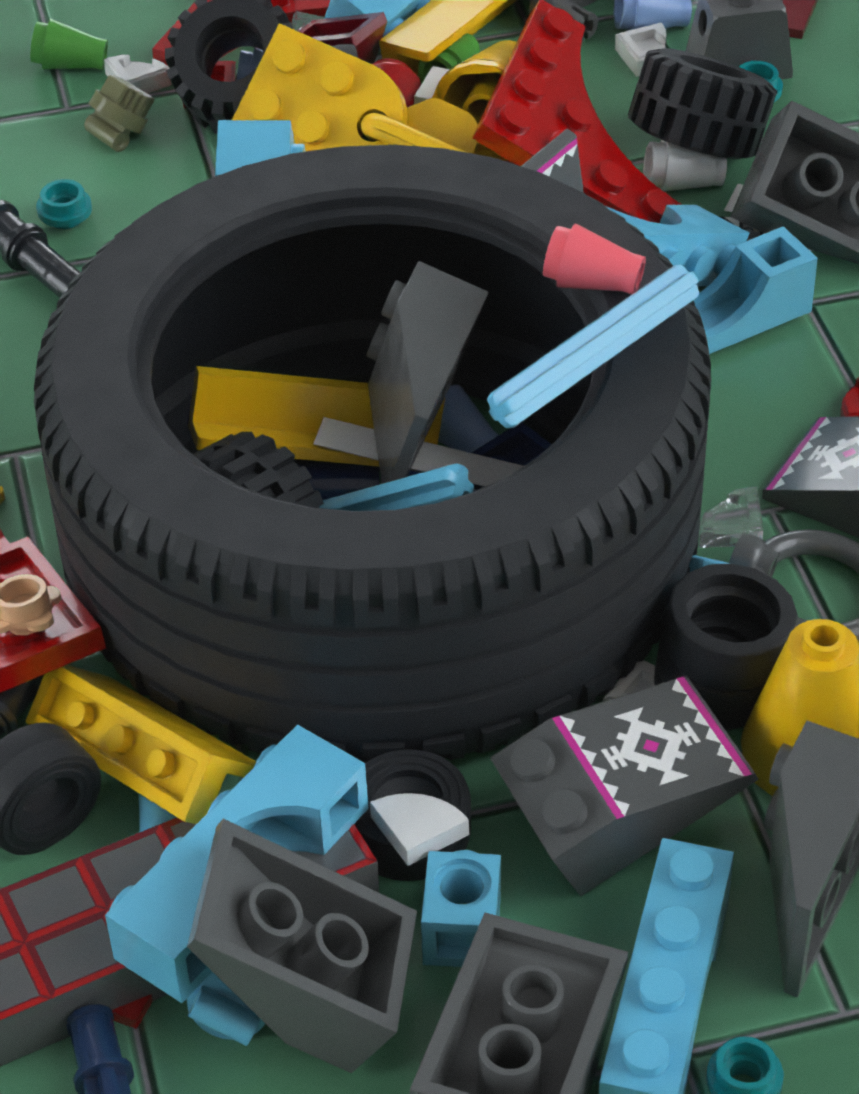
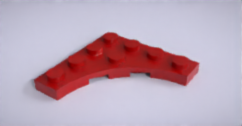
(545, 95)

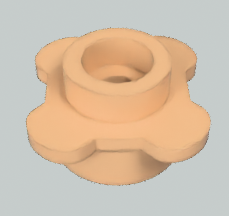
(26, 604)

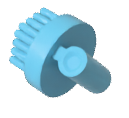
(222, 1012)

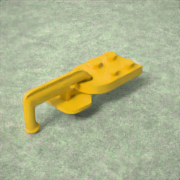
(340, 96)

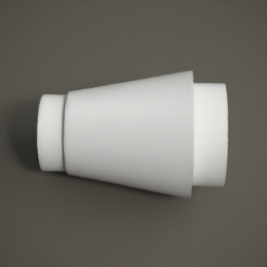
(680, 168)

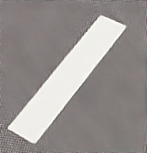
(362, 442)

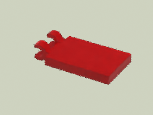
(65, 641)

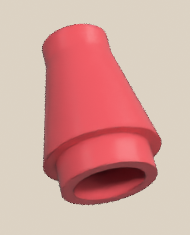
(591, 262)

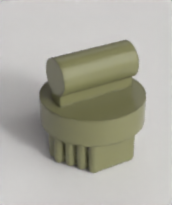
(118, 111)

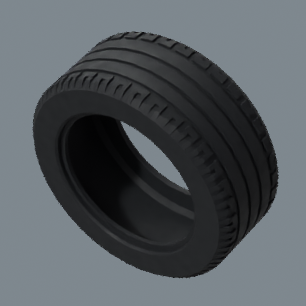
(382, 623)

